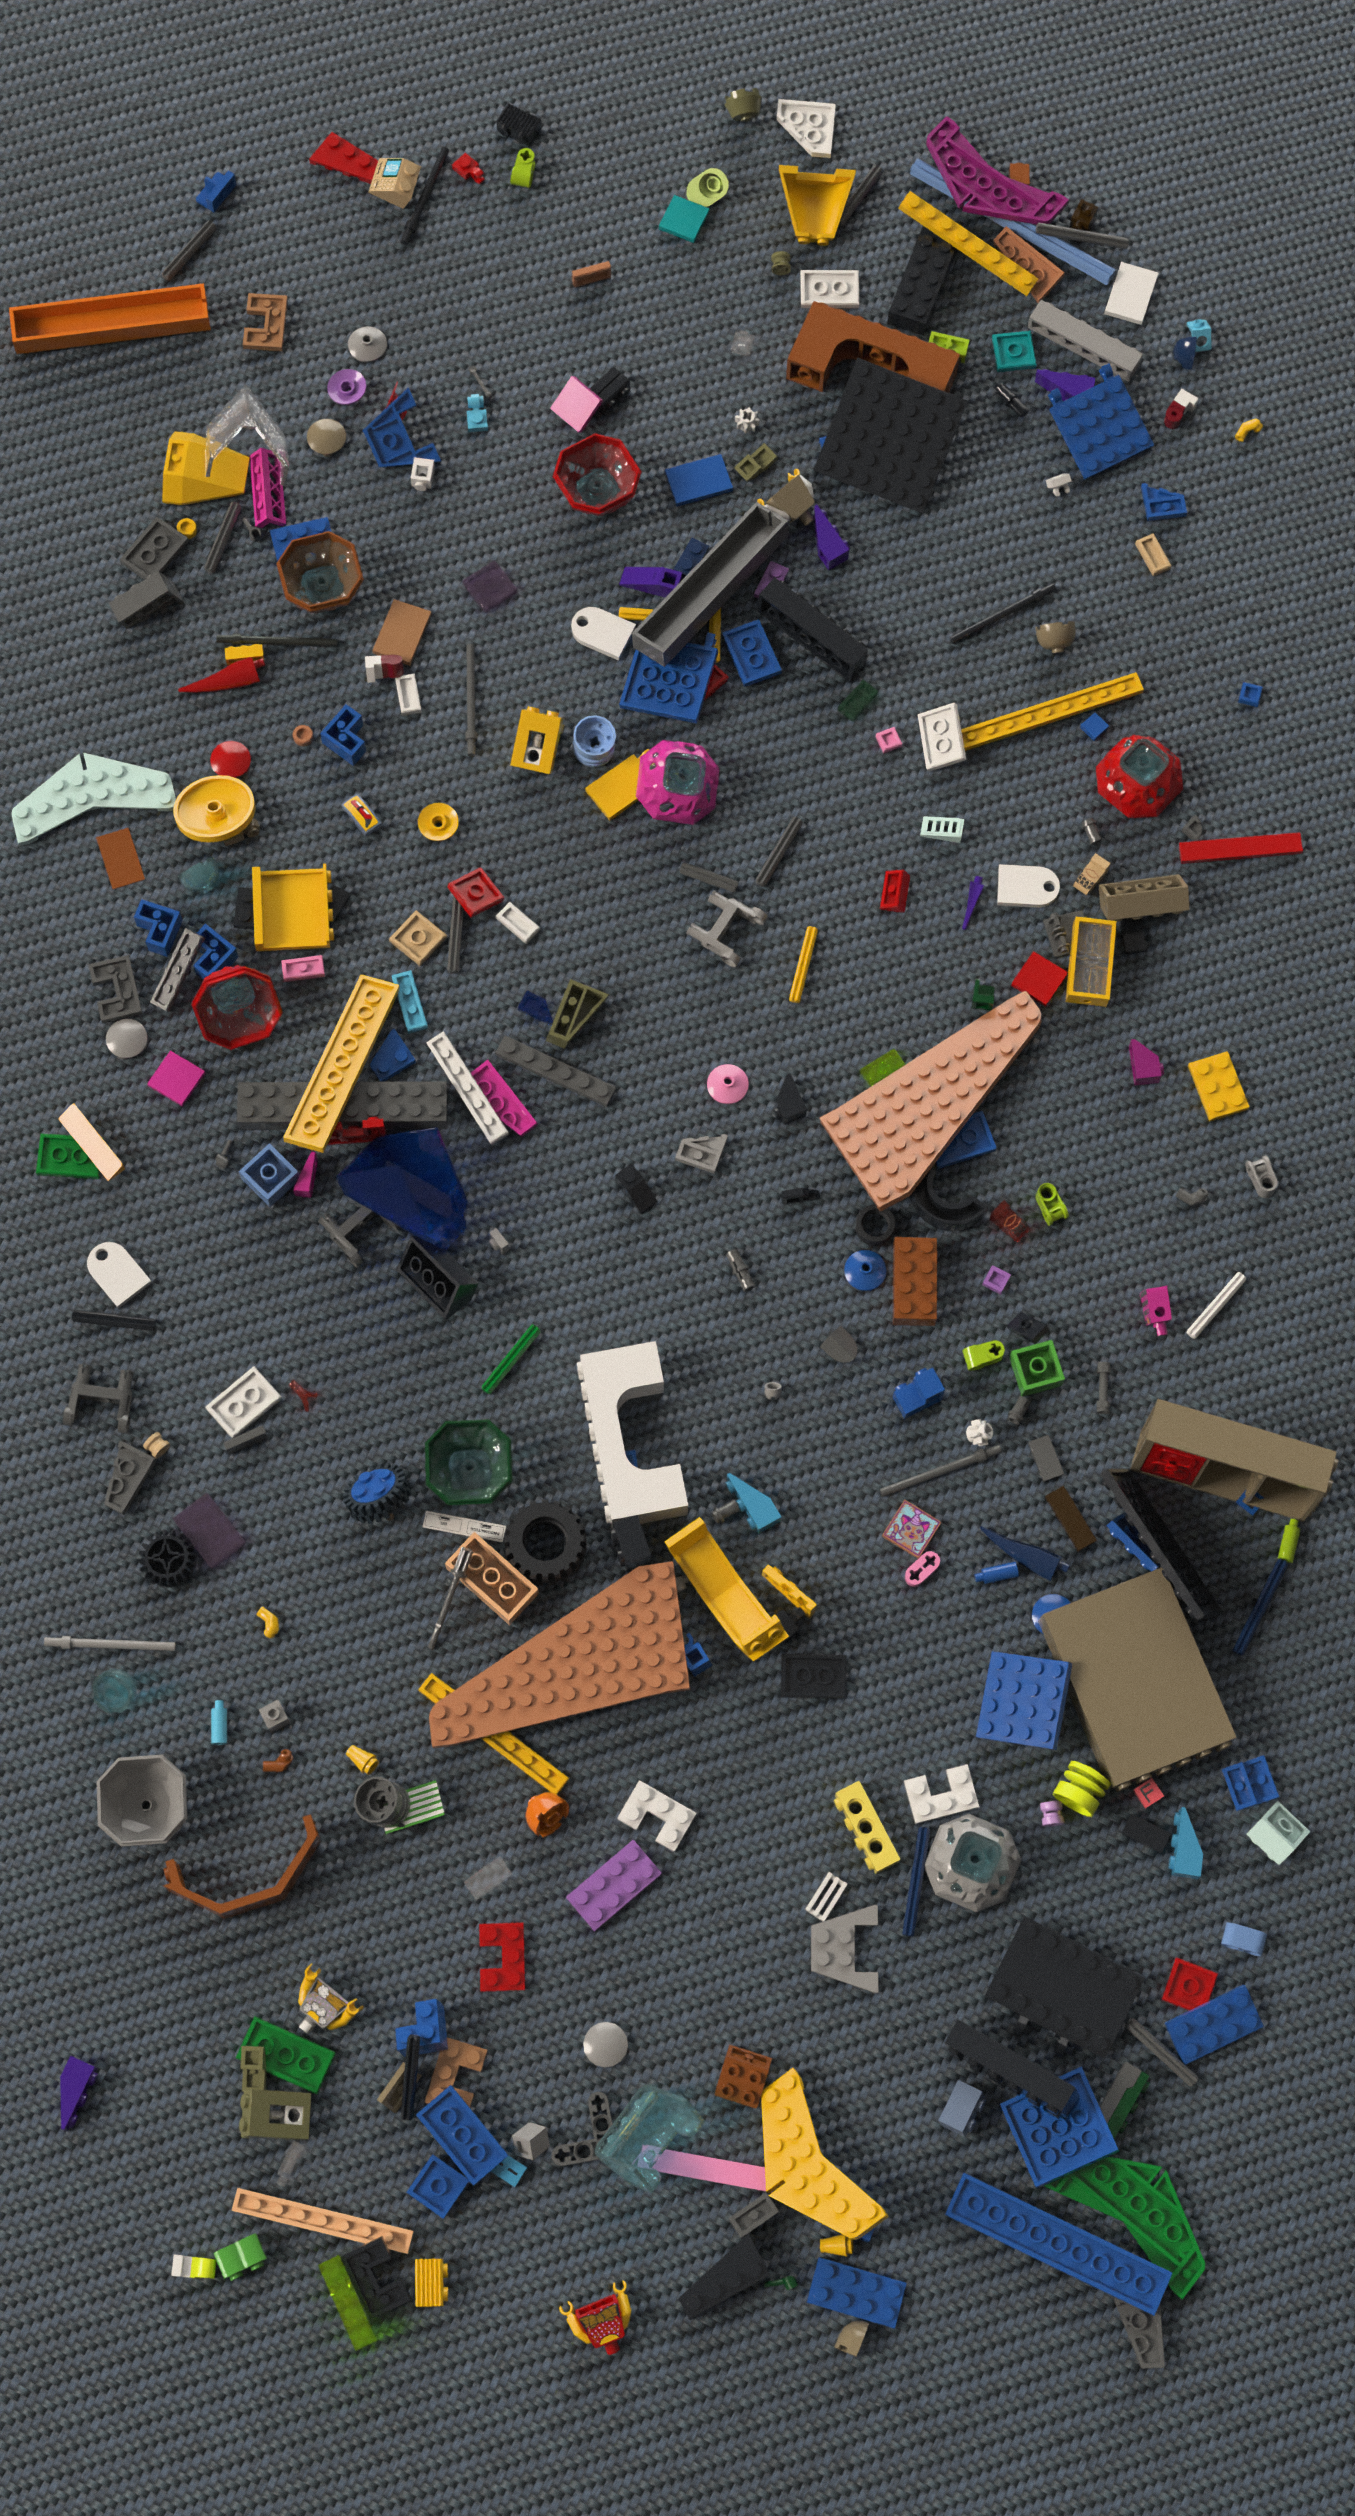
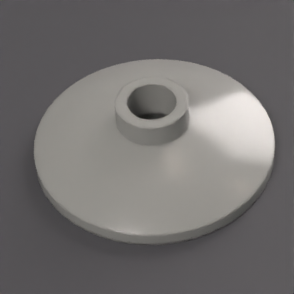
(370, 350)

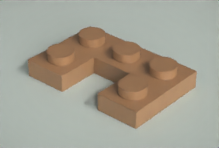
(274, 309)
(448, 2064)

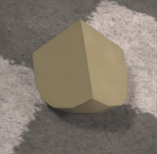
(852, 2337)

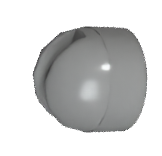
(773, 1389)

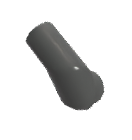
(1193, 1198)

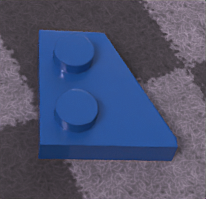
(1162, 503)
(391, 1058)

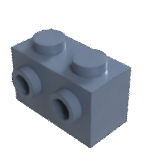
(962, 2109)

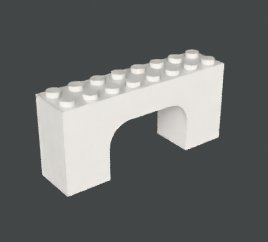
(609, 1382)

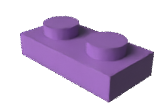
(773, 570)

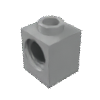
(274, 1716)

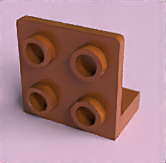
(743, 2076)

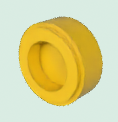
(187, 527)

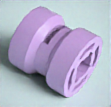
(1052, 1813)

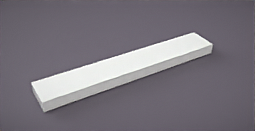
(467, 1088)

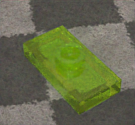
(882, 1067)

